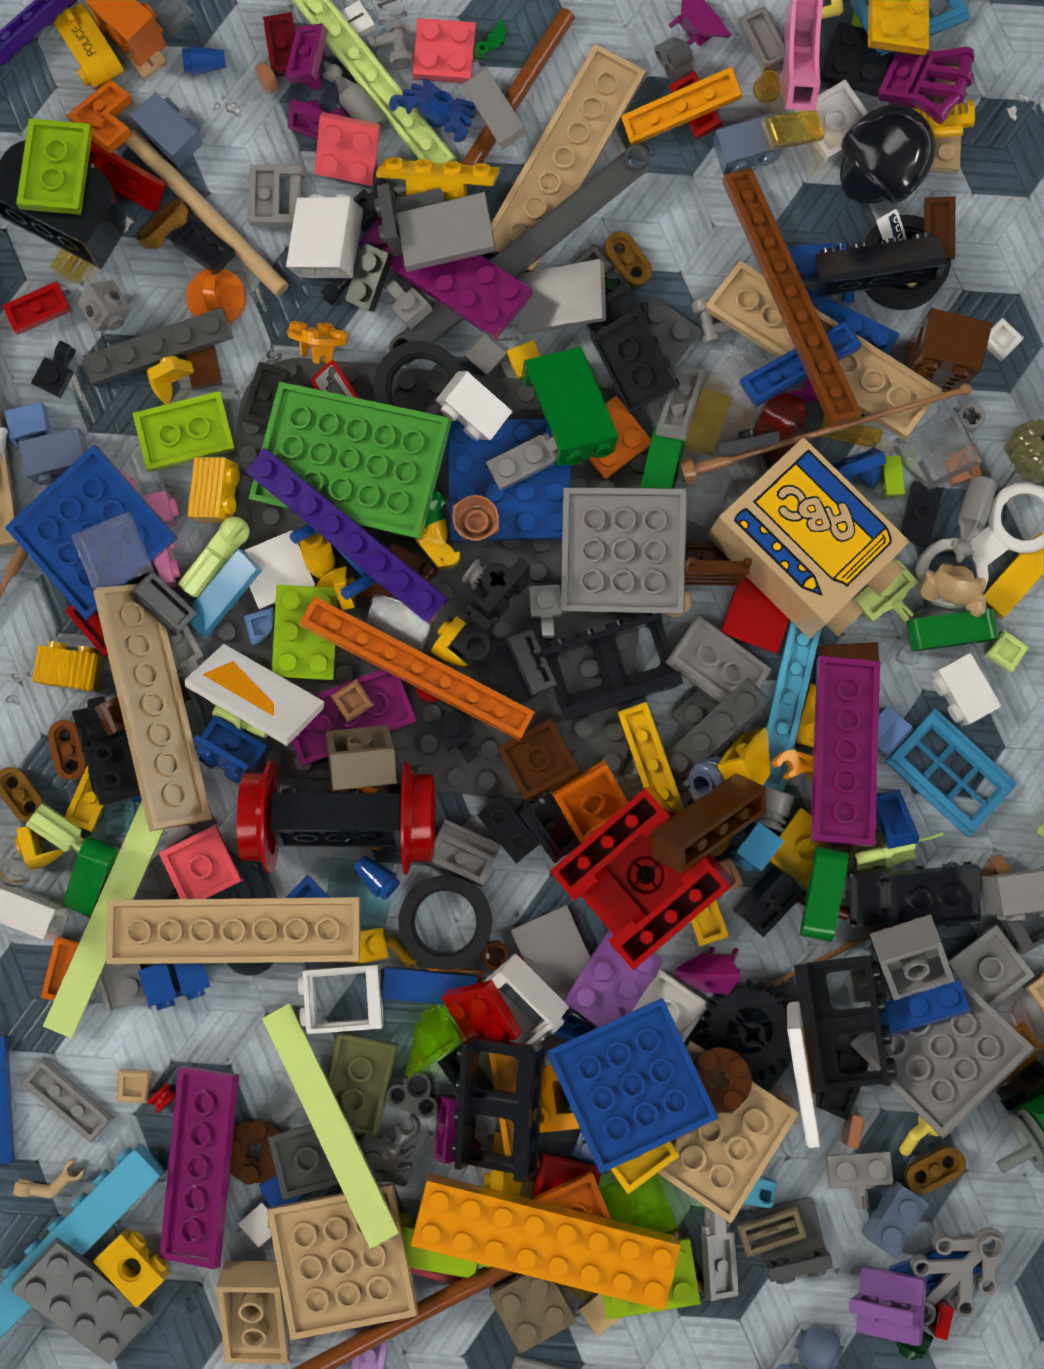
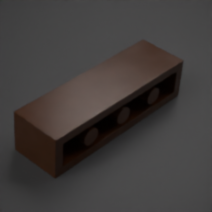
(708, 823)

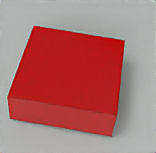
(941, 1325)

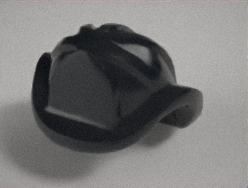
(886, 155)

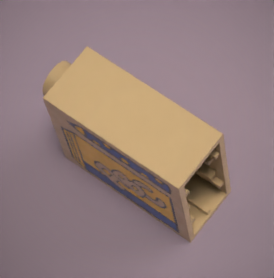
(810, 541)

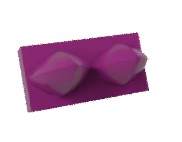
(307, 56)
(304, 116)
(446, 1129)

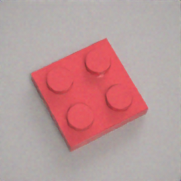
(444, 50)
(347, 149)
(201, 865)

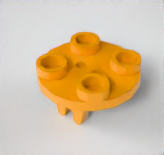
(320, 339)

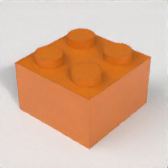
(129, 27)

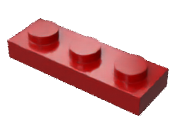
(128, 178)

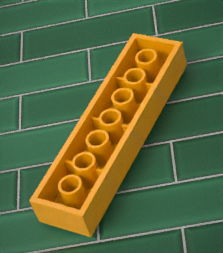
(546, 1241)

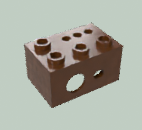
(948, 348)

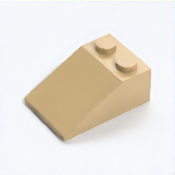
(252, 1313)

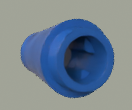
(202, 59)
(378, 878)

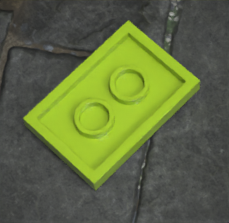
(54, 166)
(184, 430)
(295, 649)
(682, 1292)

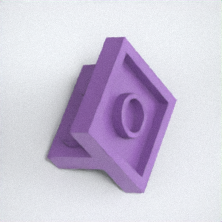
(890, 1305)

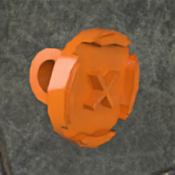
(213, 291)

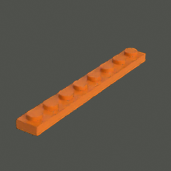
(416, 668)

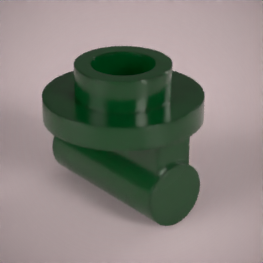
(913, 1352)

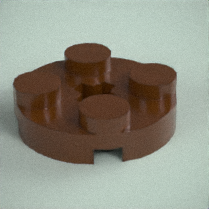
(735, 1069)
(247, 1168)

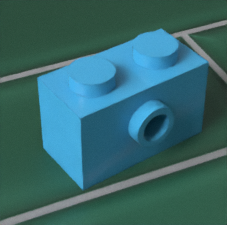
(754, 847)

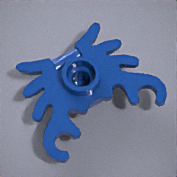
(437, 108)

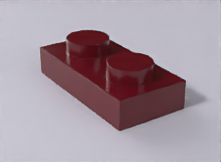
(279, 38)

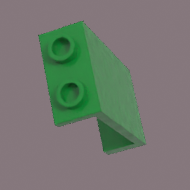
(571, 405)

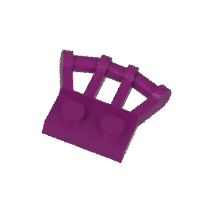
(909, 77)

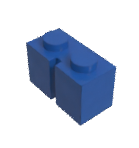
(171, 980)

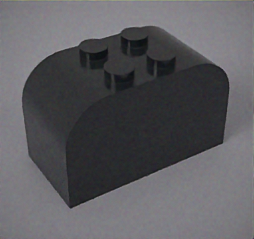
(87, 235)

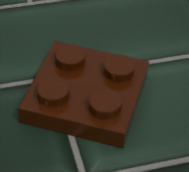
(539, 760)

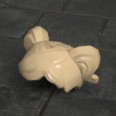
(955, 586)

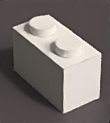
(473, 406)
(965, 690)

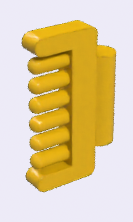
(955, 123)

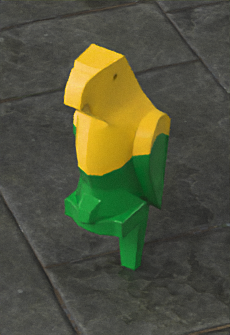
(435, 536)

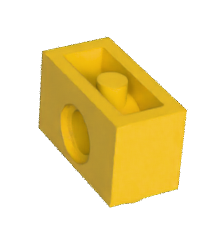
(132, 1284)

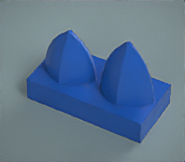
(864, 465)

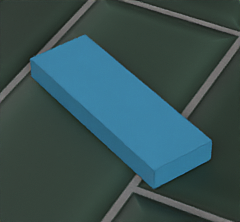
(223, 592)

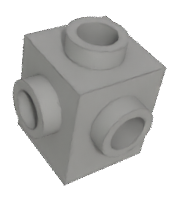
(104, 305)

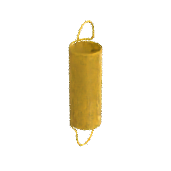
(401, 952)

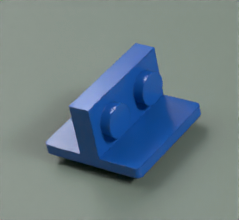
(228, 749)

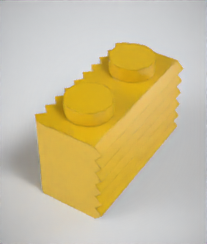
(213, 489)
(68, 668)

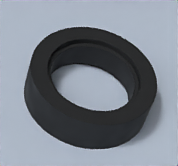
(901, 298)
(403, 354)
(409, 934)

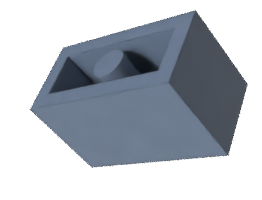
(167, 129)
(743, 146)
(52, 454)
(895, 1218)

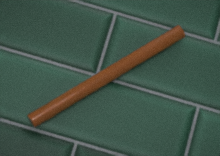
(524, 81)
(385, 1331)

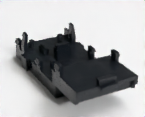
(631, 351)
(897, 897)

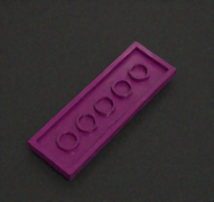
(466, 286)
(845, 751)
(199, 1167)

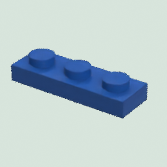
(926, 1008)

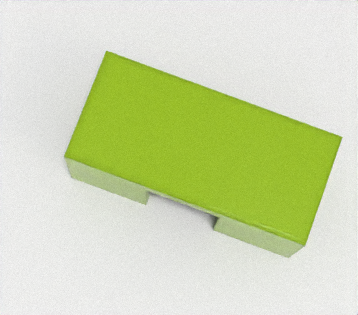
(893, 478)

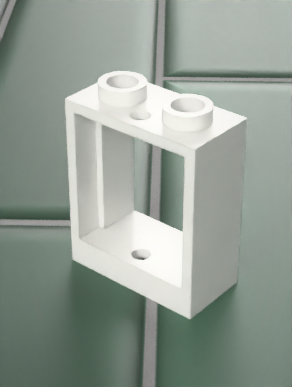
(536, 994)
(308, 1015)

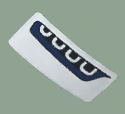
(891, 226)

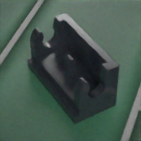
(548, 827)
(769, 901)

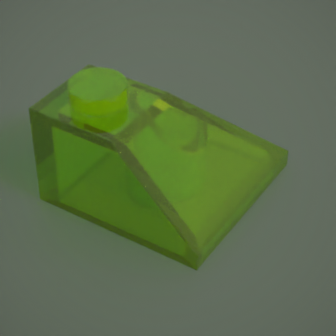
(432, 1038)
(642, 1207)

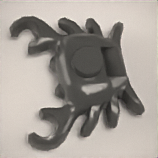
(385, 1154)

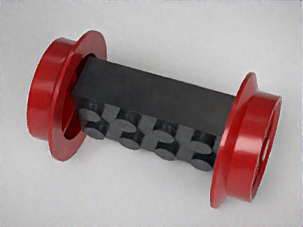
(335, 819)

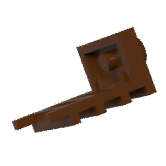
(710, 567)

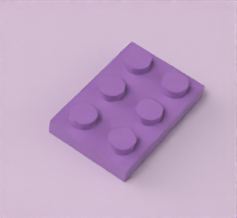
(608, 985)

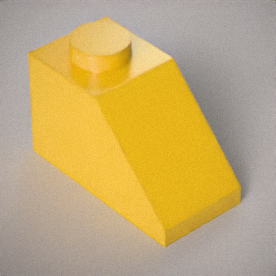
(748, 757)

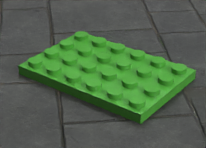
(359, 454)

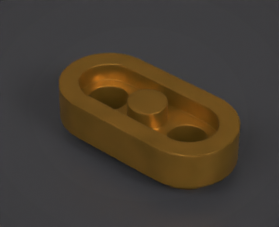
(170, 217)
(629, 260)
(20, 796)
(934, 1172)

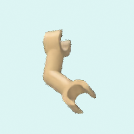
(29, 1188)

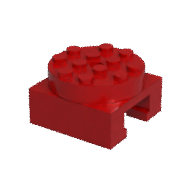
(609, 879)

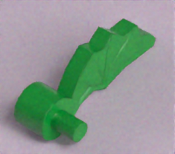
(494, 40)

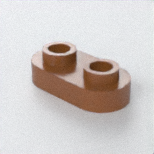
(65, 752)

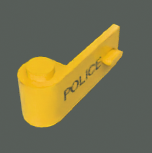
(88, 46)

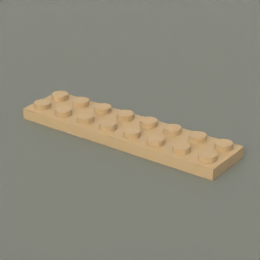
(569, 144)
(874, 376)
(152, 711)
(233, 930)

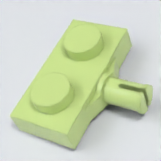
(889, 599)

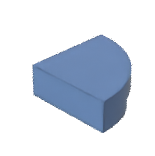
(260, 625)

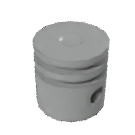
(777, 808)

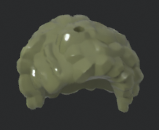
(1027, 450)

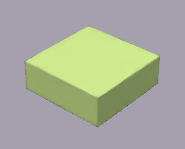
(1007, 651)

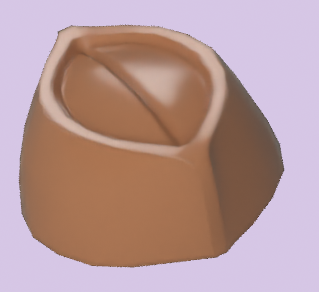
(476, 518)

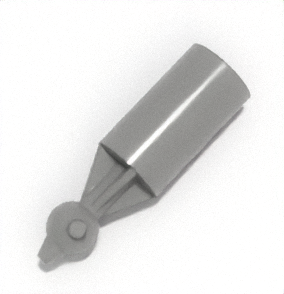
(353, 97)
(973, 514)

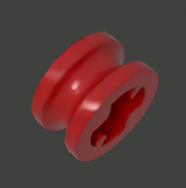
(161, 1098)

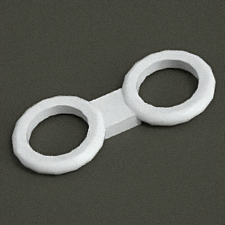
(990, 542)

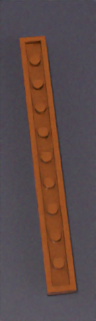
(792, 299)

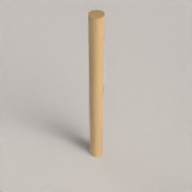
(207, 213)

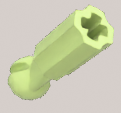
(229, 537)
(56, 828)

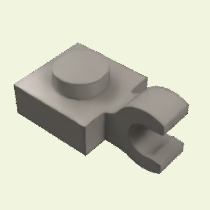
(408, 306)
(545, 604)

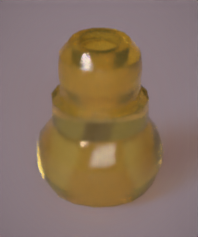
(767, 87)

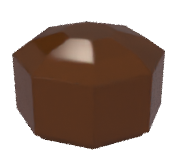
(494, 954)

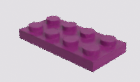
(389, 708)

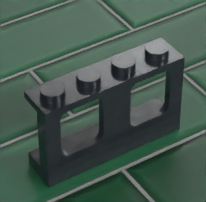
(616, 684)
(825, 1024)
(520, 1107)

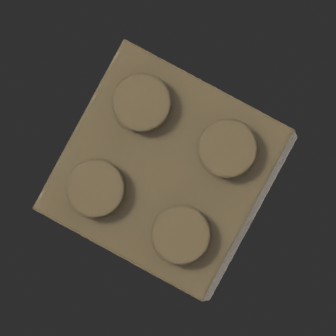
(361, 758)
(531, 1309)

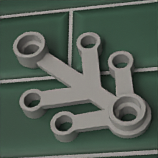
(960, 1269)

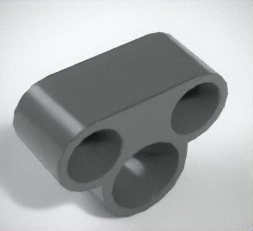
(675, 58)
(413, 1101)

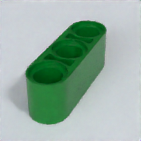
(662, 462)
(951, 630)
(89, 875)
(824, 894)

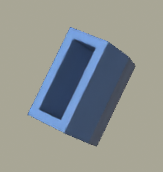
(27, 422)
(891, 731)

